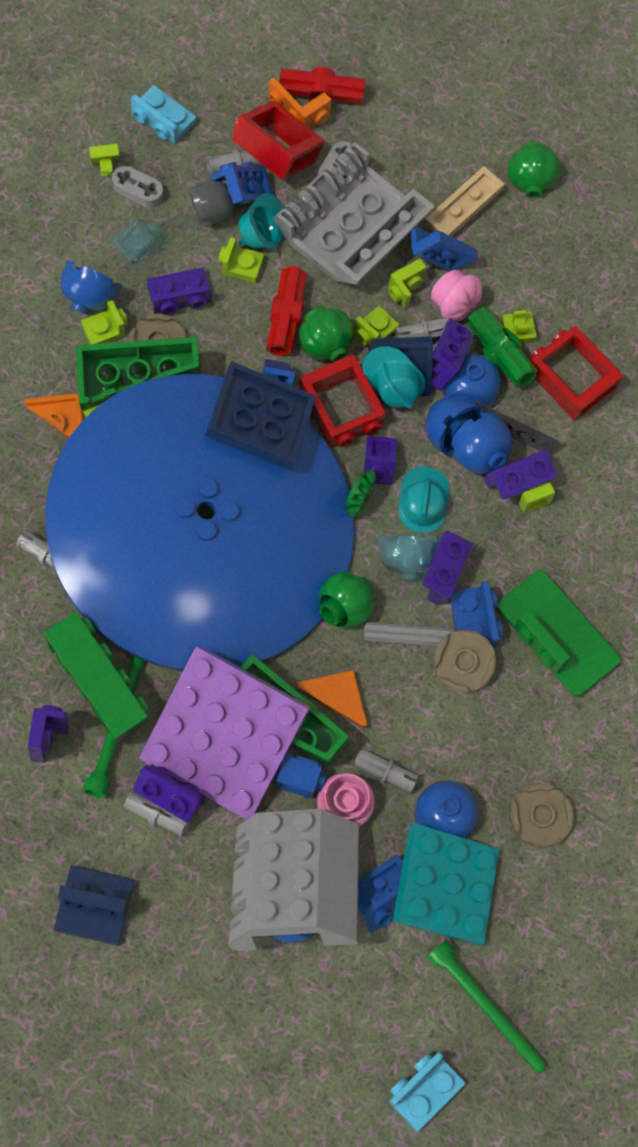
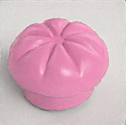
(457, 294)
(347, 797)

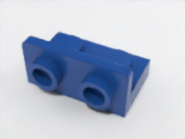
(244, 181)
(442, 249)
(474, 611)
(379, 893)

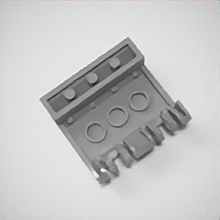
(350, 219)
(295, 877)

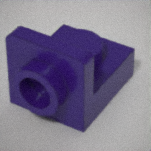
(381, 458)

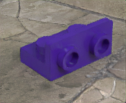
(179, 291)
(450, 352)
(522, 474)
(446, 567)
(44, 722)
(168, 792)

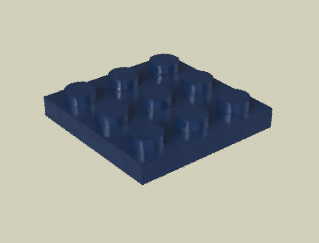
(260, 415)

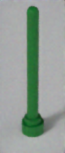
(97, 783)
(445, 959)

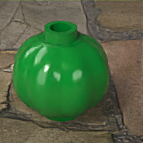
(534, 169)
(326, 334)
(349, 602)

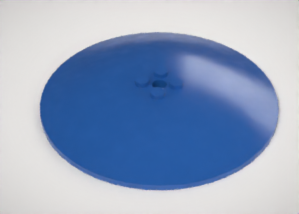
(160, 574)

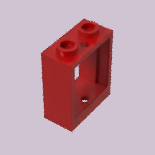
(282, 161)
(330, 376)
(573, 405)

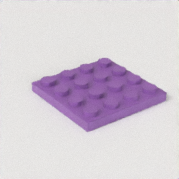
(224, 732)

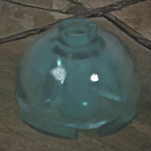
(407, 553)

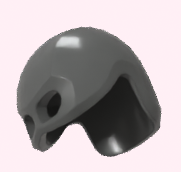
(211, 202)

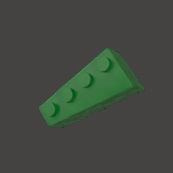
(113, 367)
(96, 676)
(318, 734)

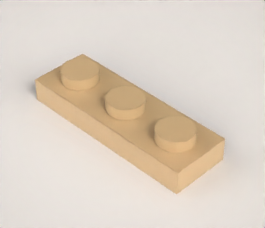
(465, 202)

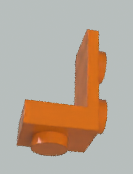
(313, 113)

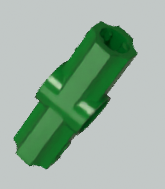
(502, 347)

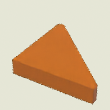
(59, 411)
(338, 694)

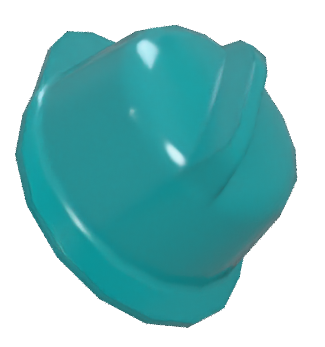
(258, 223)
(393, 376)
(423, 499)

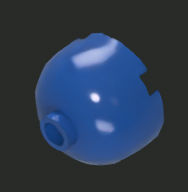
(87, 288)
(476, 380)
(447, 417)
(482, 444)
(447, 808)

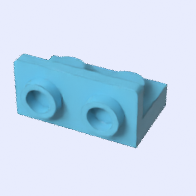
(163, 114)
(426, 1092)

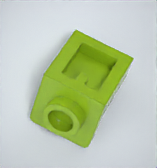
(240, 261)
(406, 280)
(105, 326)
(374, 326)

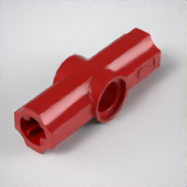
(322, 80)
(286, 311)

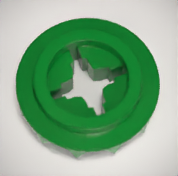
(360, 492)

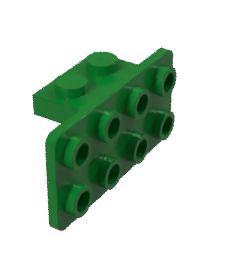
(558, 633)

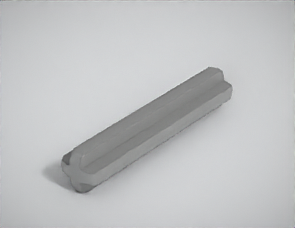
(404, 633)

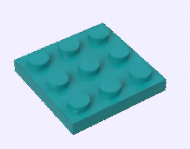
(446, 885)

